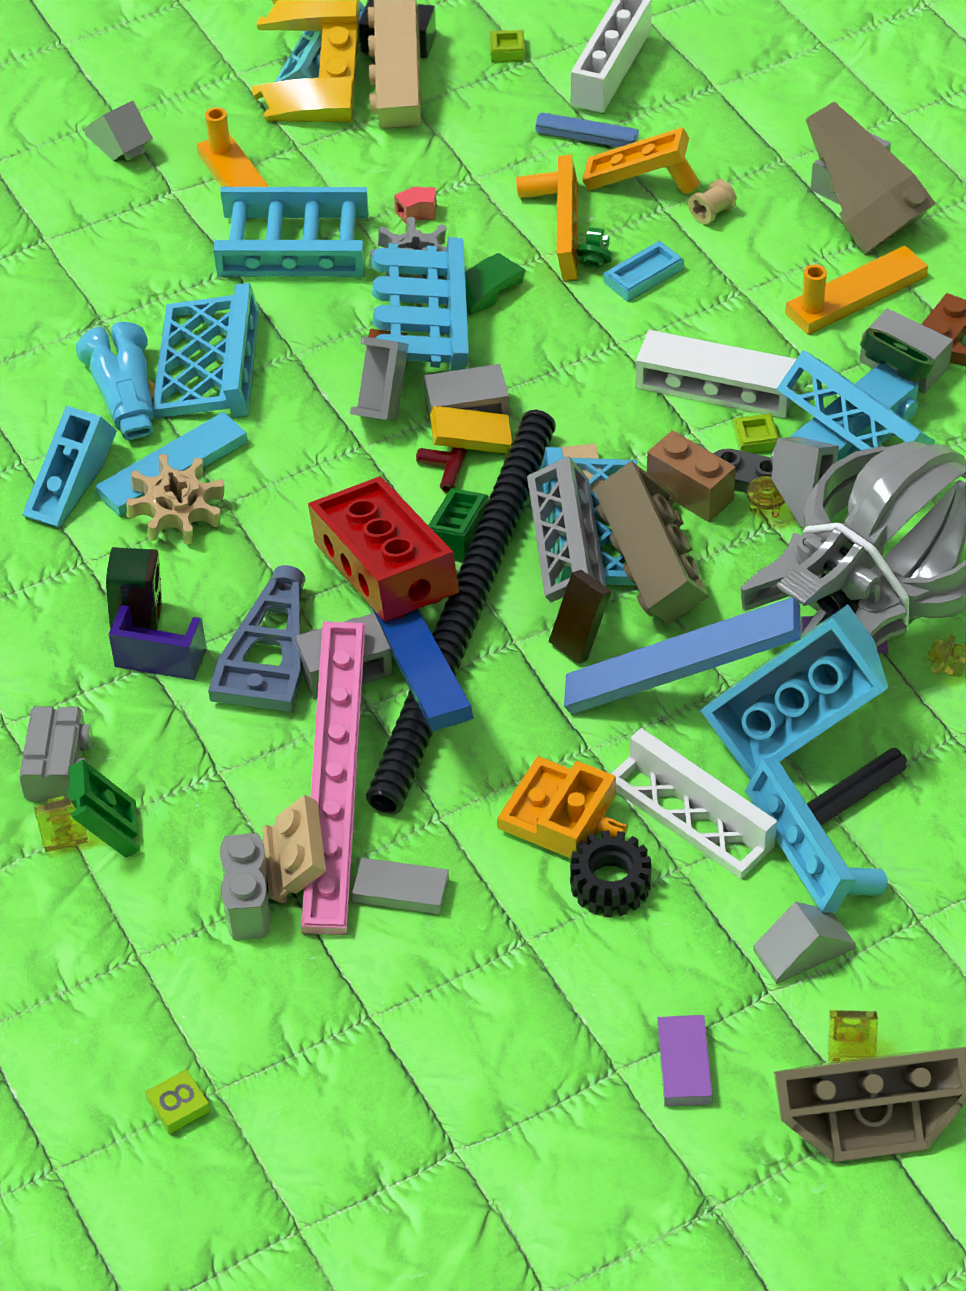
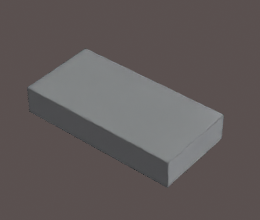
(400, 886)

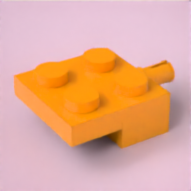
(560, 806)

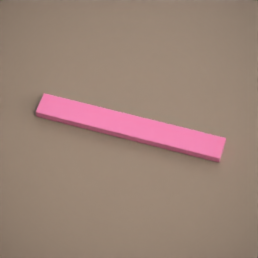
(335, 773)

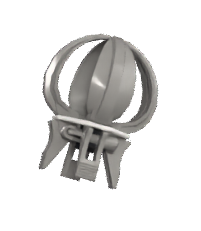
(845, 562)

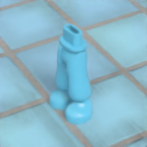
(121, 377)

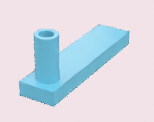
(807, 843)

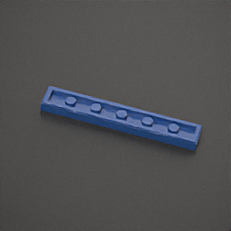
(426, 670)

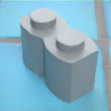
(245, 886)

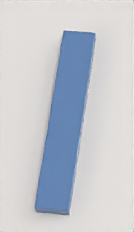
(683, 655)

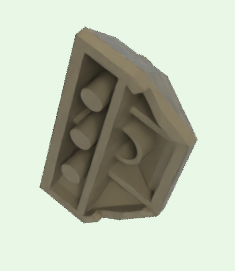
(873, 1102)

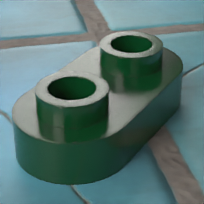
(909, 361)

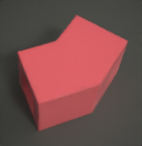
(416, 203)

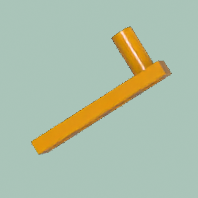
(565, 185)
(831, 301)

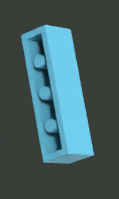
(884, 385)

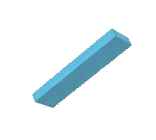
(207, 441)

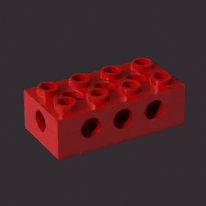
(383, 548)

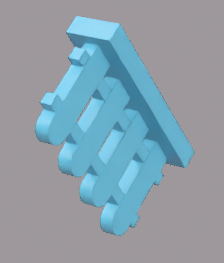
(432, 291)

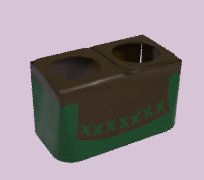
(135, 582)

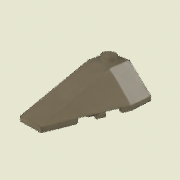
(871, 184)

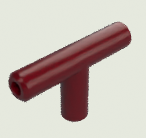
(450, 460)

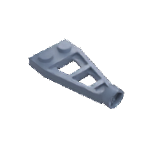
(258, 683)

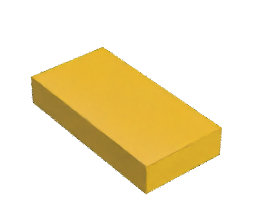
(470, 429)

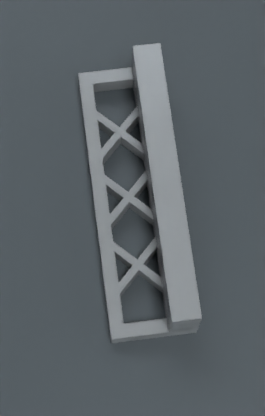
(574, 522)

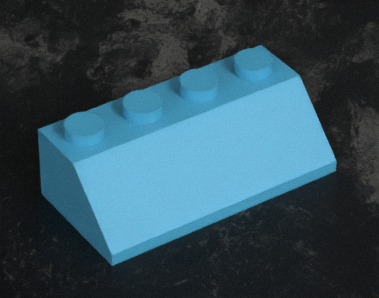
(799, 692)

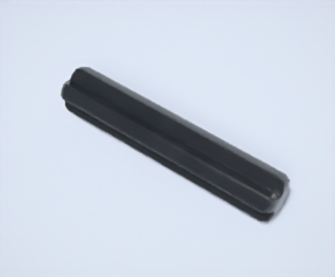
(857, 785)

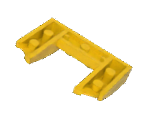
(332, 94)

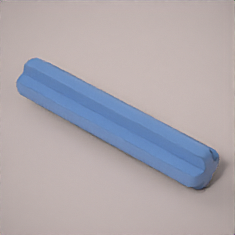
(585, 130)

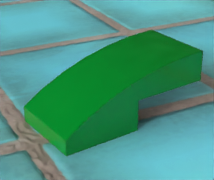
(488, 279)

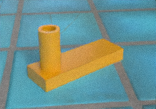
(224, 155)
(642, 157)

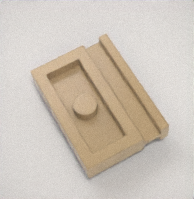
(294, 849)

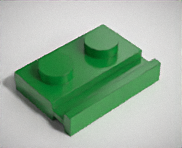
(103, 808)

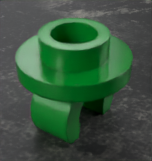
(595, 250)

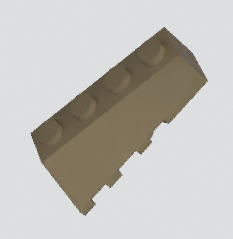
(651, 542)

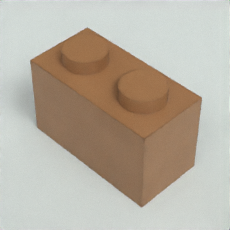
(693, 474)

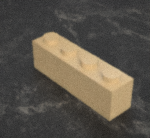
(396, 63)

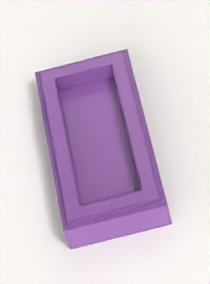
(684, 1060)

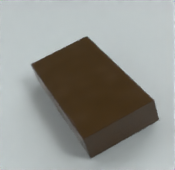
(579, 616)

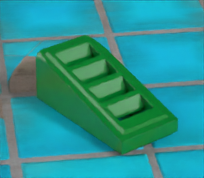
(458, 525)

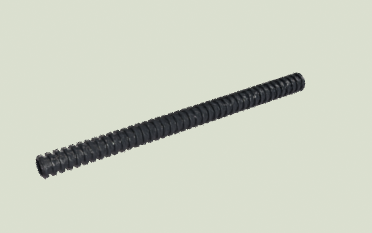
(463, 610)

